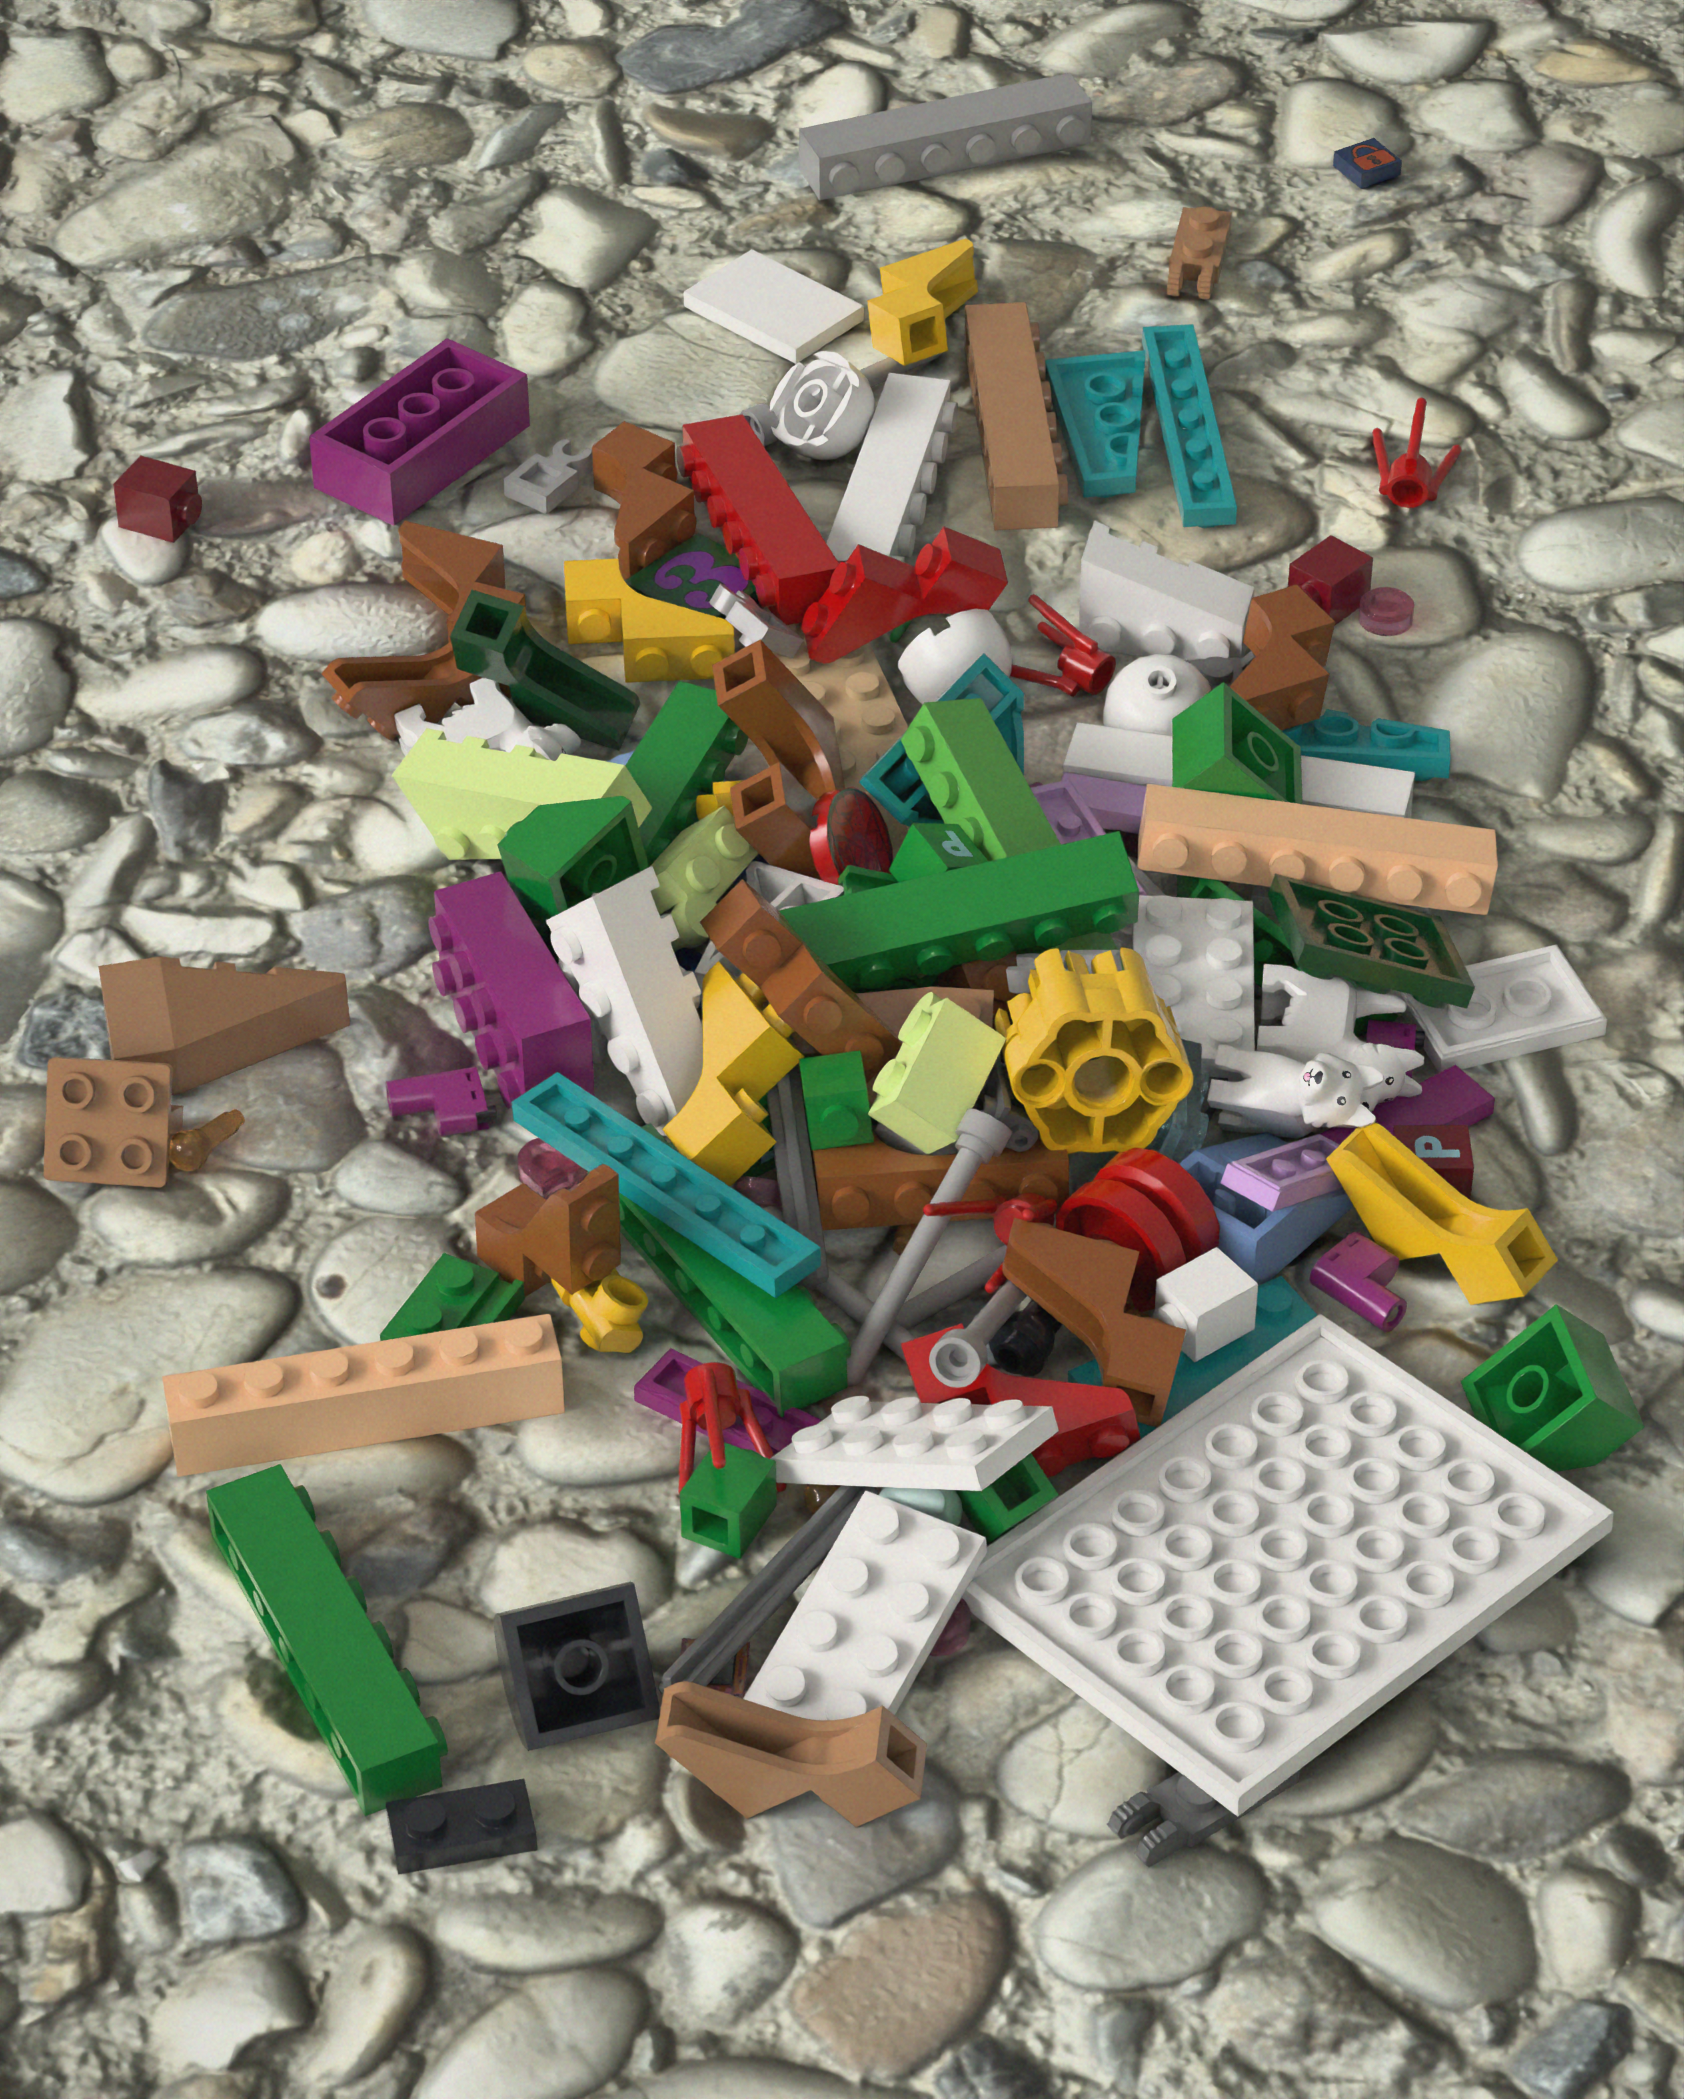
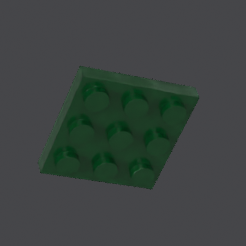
(1370, 943)

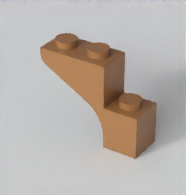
(767, 1756)

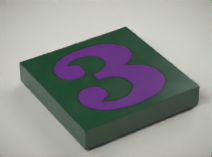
(691, 575)

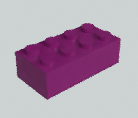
(419, 431)
(508, 988)

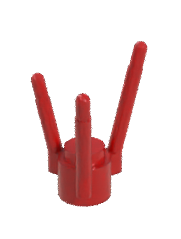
(1410, 476)
(1080, 661)
(1026, 1206)
(713, 1406)

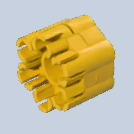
(1084, 1016)

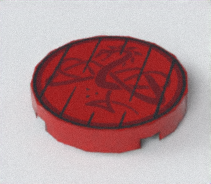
(849, 833)

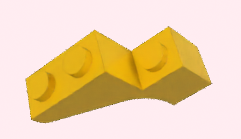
(917, 300)
(657, 636)
(742, 1060)
(1421, 1214)

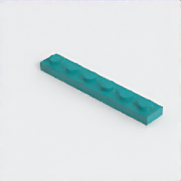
(1189, 426)
(668, 1185)

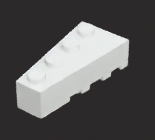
(636, 991)

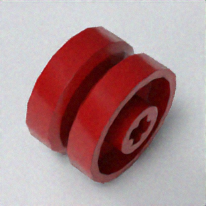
(1147, 1207)

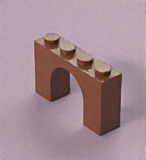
(799, 746)
(889, 1187)

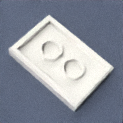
(773, 306)
(1515, 1010)

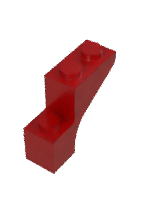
(880, 593)
(1089, 1417)

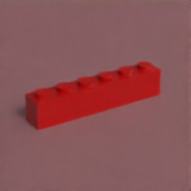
(757, 515)

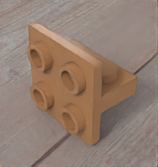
(109, 1121)

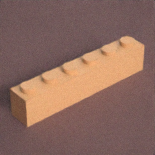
(1330, 847)
(364, 1394)

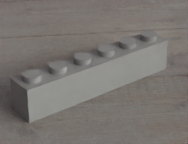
(944, 136)

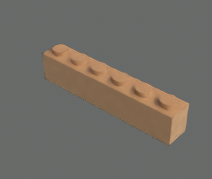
(1014, 417)

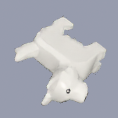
(490, 718)
(1322, 1018)
(1289, 1095)

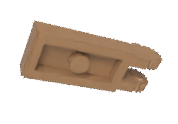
(1199, 249)

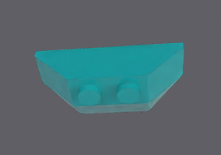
(894, 777)

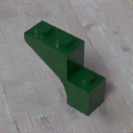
(544, 681)

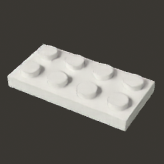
(1201, 968)
(915, 1444)
(869, 1614)

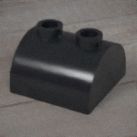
(576, 1666)

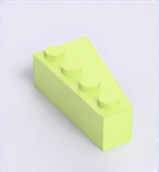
(477, 793)

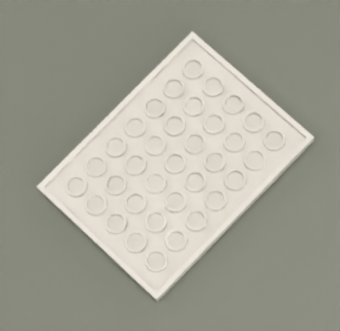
(1280, 1560)

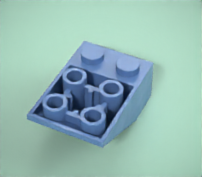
(1249, 1233)

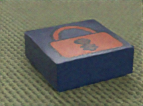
(1367, 163)

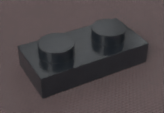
(461, 1826)

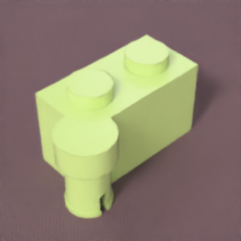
(698, 871)
(935, 1073)

